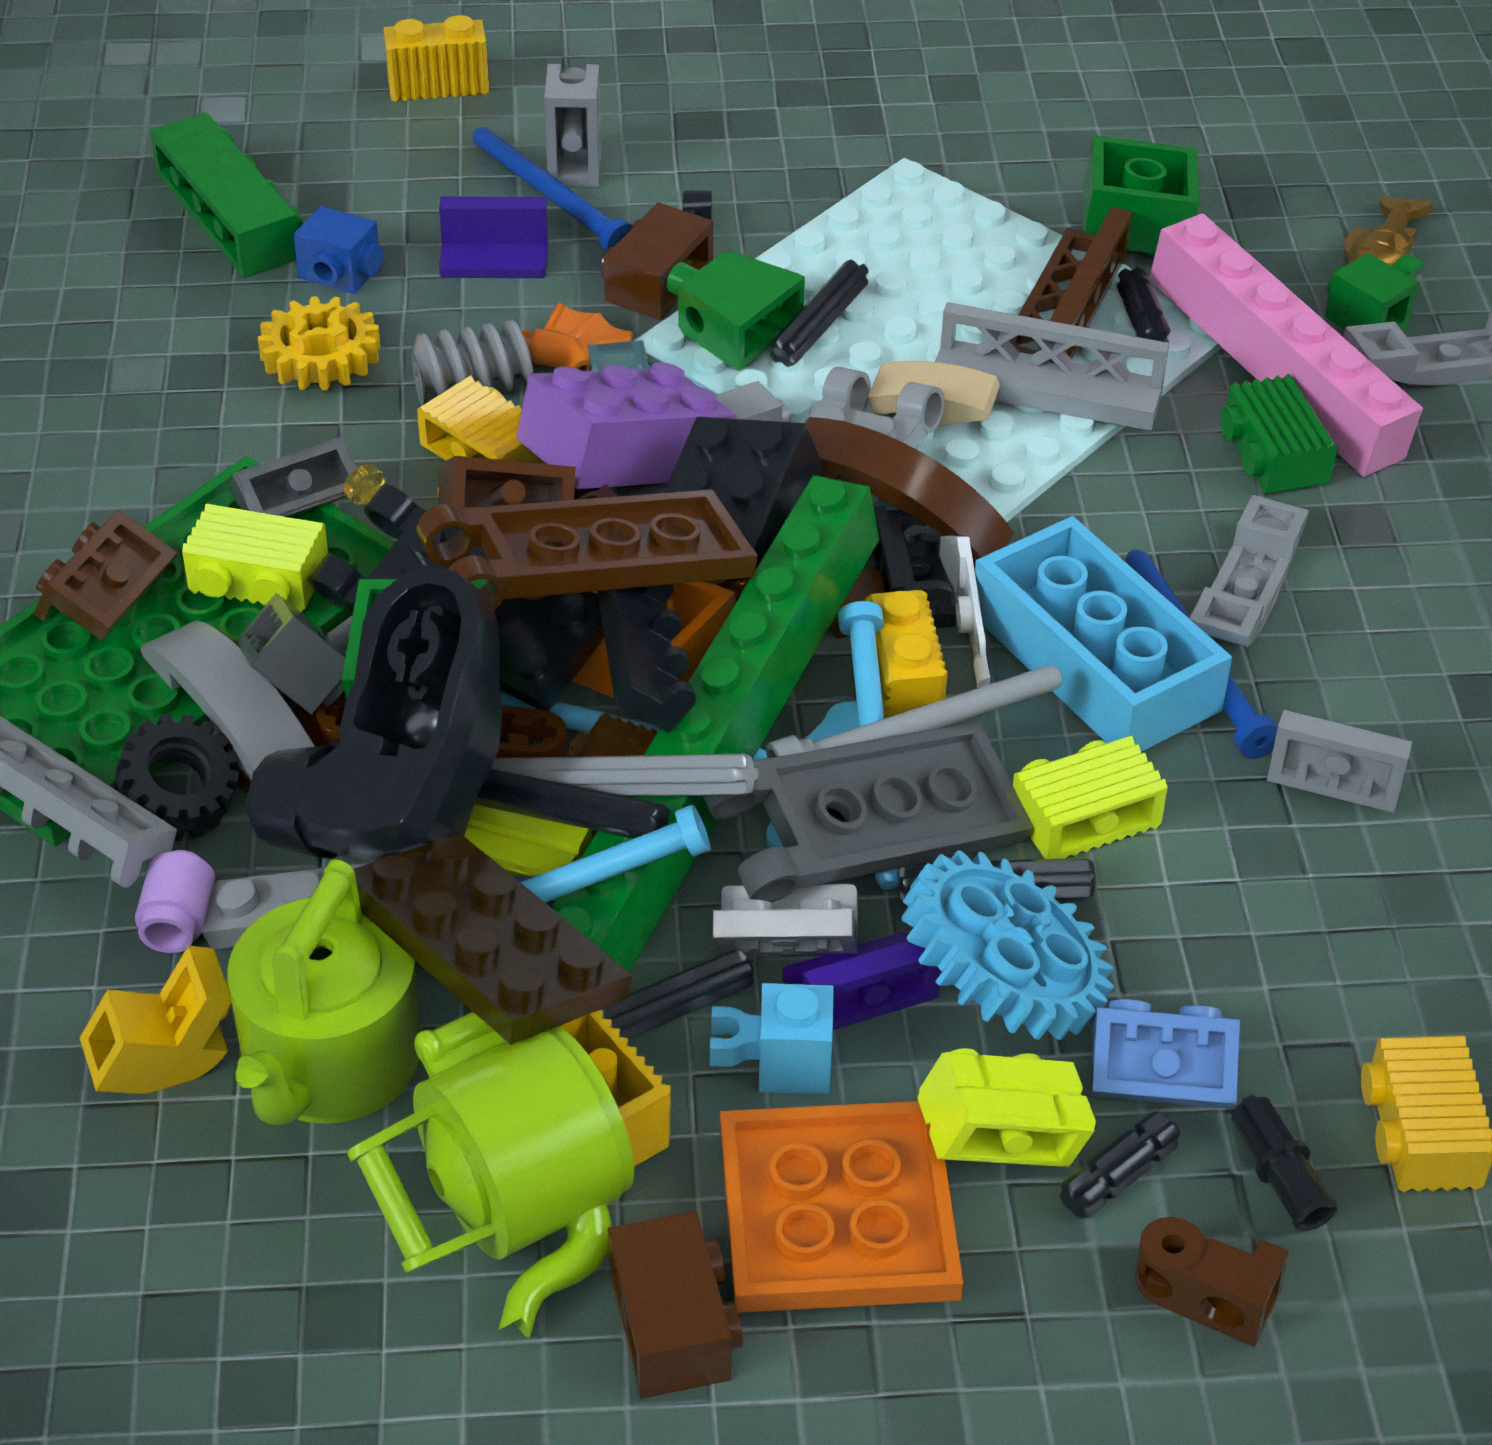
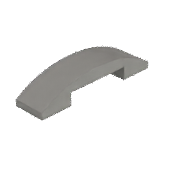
(1426, 358)
(1252, 572)
(227, 691)

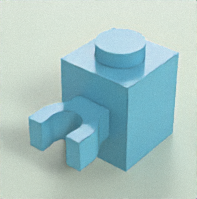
(788, 1038)

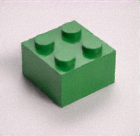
(1143, 178)

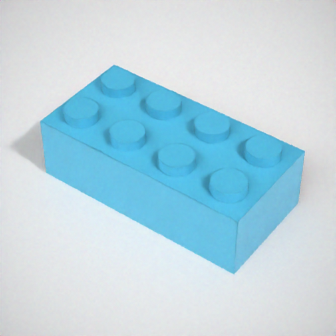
(1121, 646)

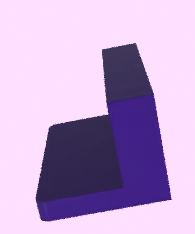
(493, 237)
(870, 983)

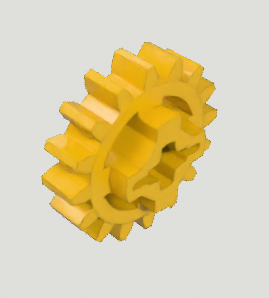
(319, 343)

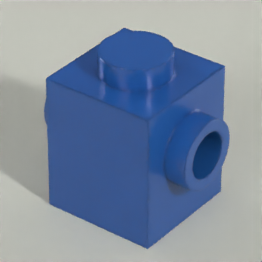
(337, 249)

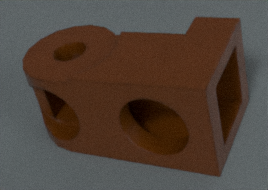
(1209, 1278)

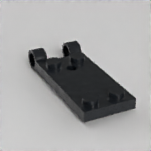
(539, 639)

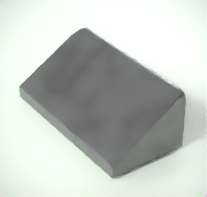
(295, 480)

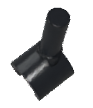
(698, 202)

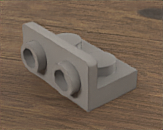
(1339, 761)
(805, 922)

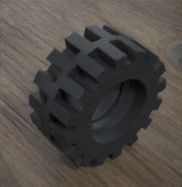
(187, 745)

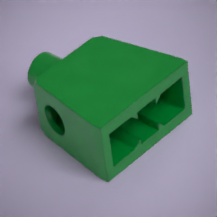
(735, 305)

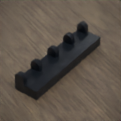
(641, 655)

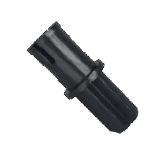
(1283, 1163)

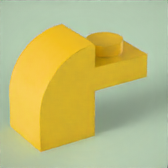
(164, 1038)

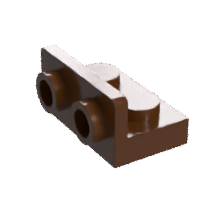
(105, 575)

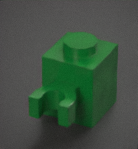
(1373, 291)

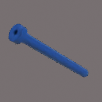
(608, 230)
(1254, 732)

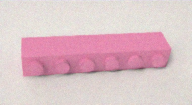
(1278, 335)

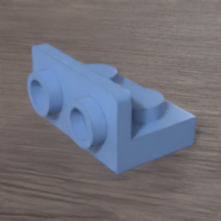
(1165, 1055)

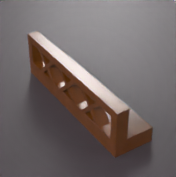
(1089, 276)

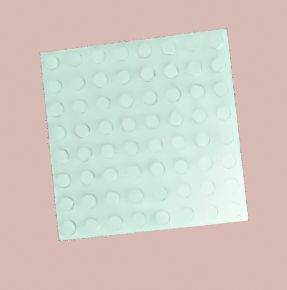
(925, 248)

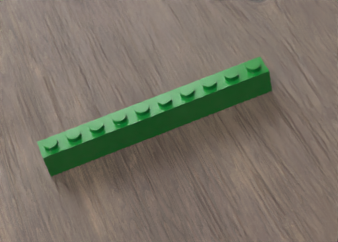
(738, 693)

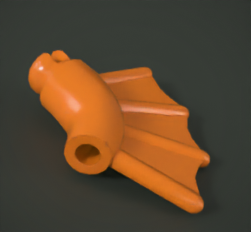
(567, 335)

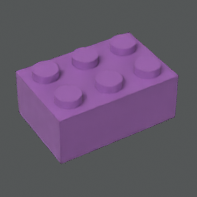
(614, 422)

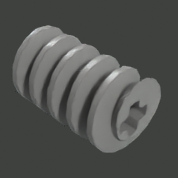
(481, 359)

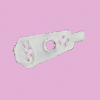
(958, 564)

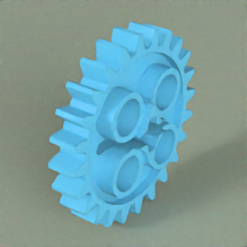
(1007, 945)

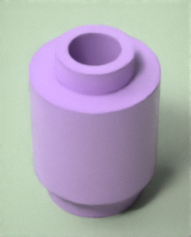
(174, 901)

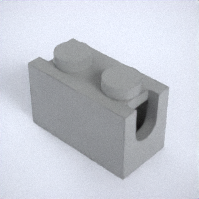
(573, 123)

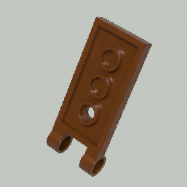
(590, 544)

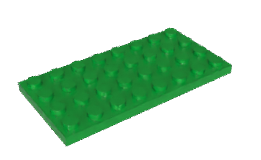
(94, 693)

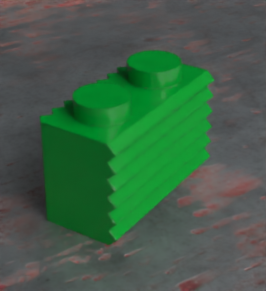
(1278, 434)

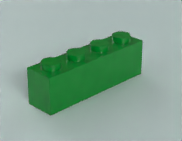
(226, 193)

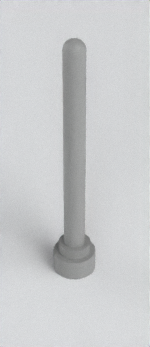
(934, 714)

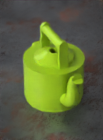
(323, 1008)
(515, 1149)

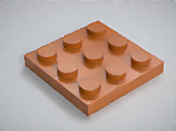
(837, 1208)

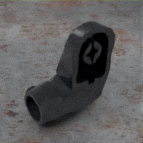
(411, 731)

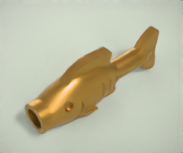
(1389, 239)

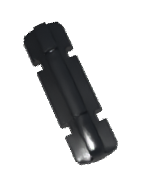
(1142, 305)
(1119, 1164)

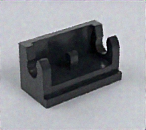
(912, 563)

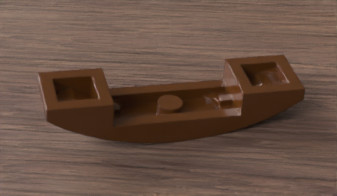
(909, 483)

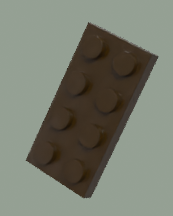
(488, 938)

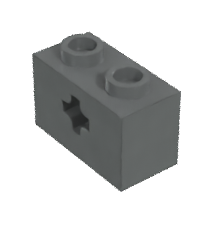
(294, 654)

